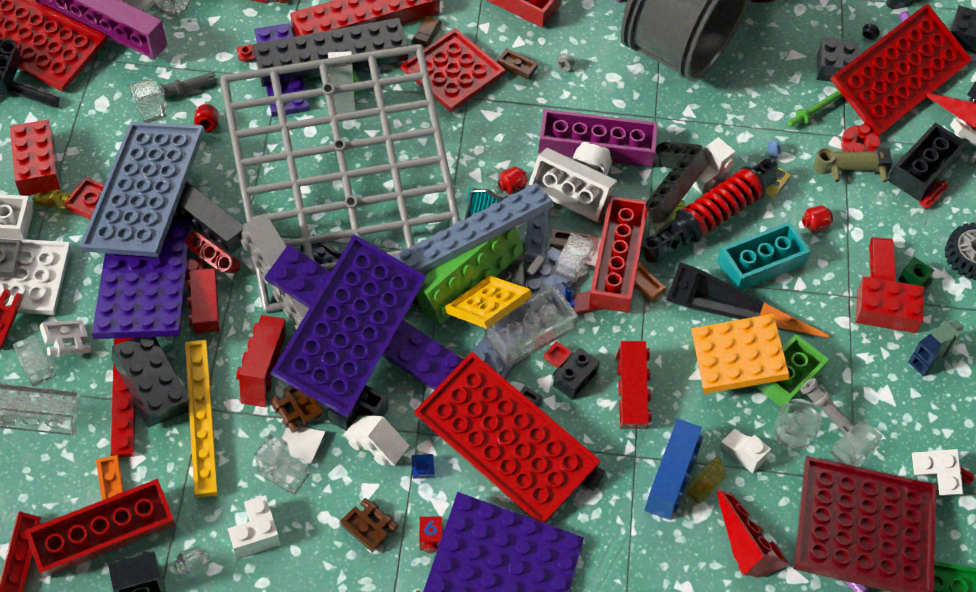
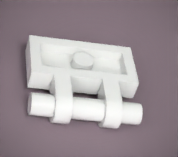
(65, 332)

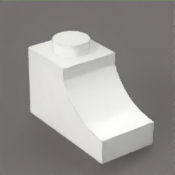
(747, 450)

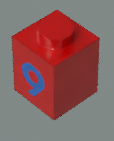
(430, 533)

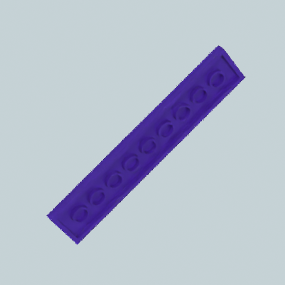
(408, 348)

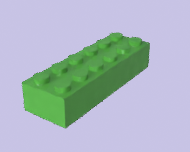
(465, 271)

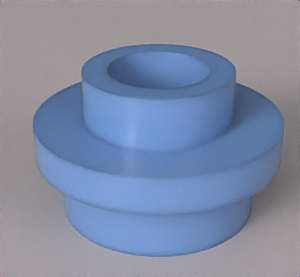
(774, 148)

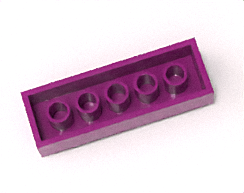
(627, 139)

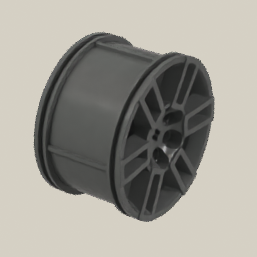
(682, 32)

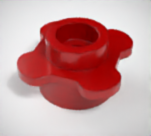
(246, 53)

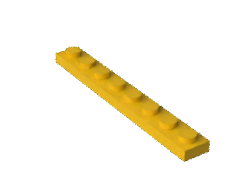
(201, 419)

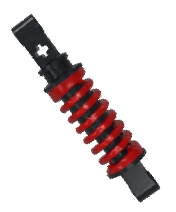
(712, 209)

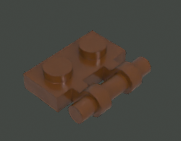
(304, 406)
(364, 529)

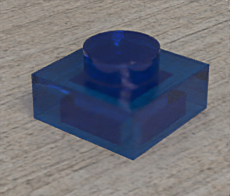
(567, 292)
(423, 466)

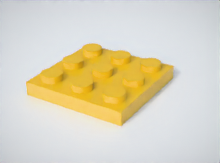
(488, 301)

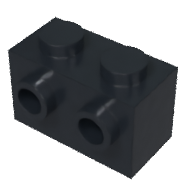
(575, 373)

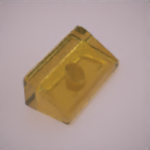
(707, 480)

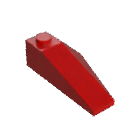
(961, 108)
(749, 547)

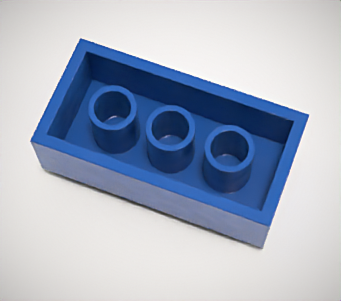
(674, 469)

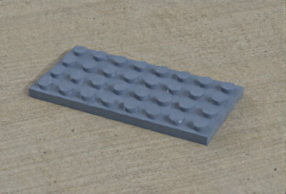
(143, 189)

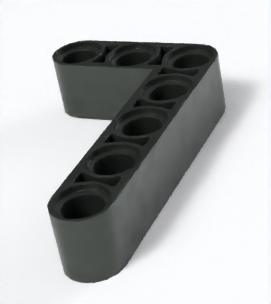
(687, 165)

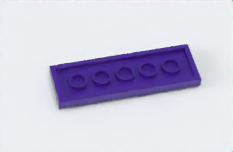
(273, 33)

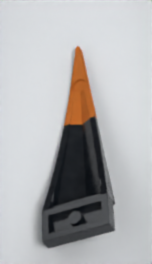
(708, 294)

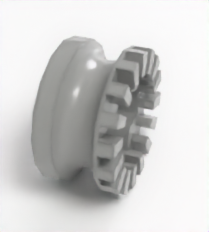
(565, 62)

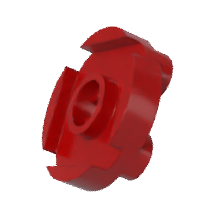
(860, 133)

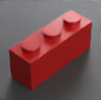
(203, 301)

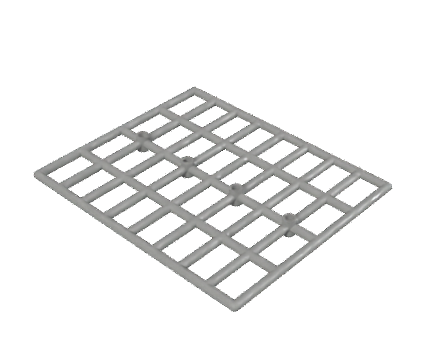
(339, 147)

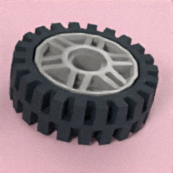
(962, 250)

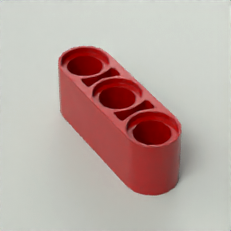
(205, 251)
(882, 258)

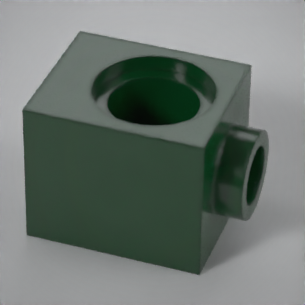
(917, 274)

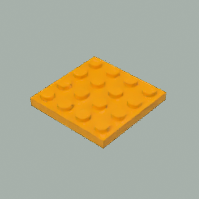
(739, 354)

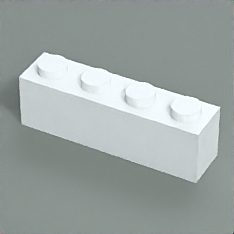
(342, 75)

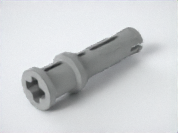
(822, 399)

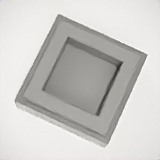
(534, 266)

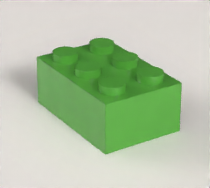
(802, 364)

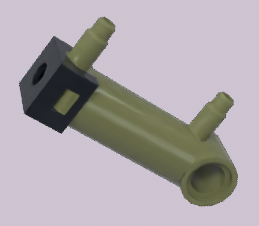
(837, 161)

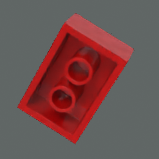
(890, 304)

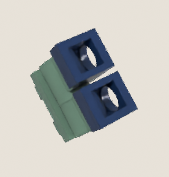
(935, 345)

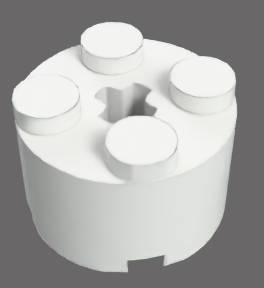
(593, 157)

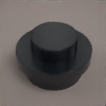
(871, 31)

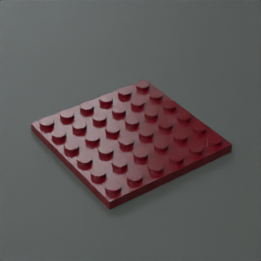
(866, 527)

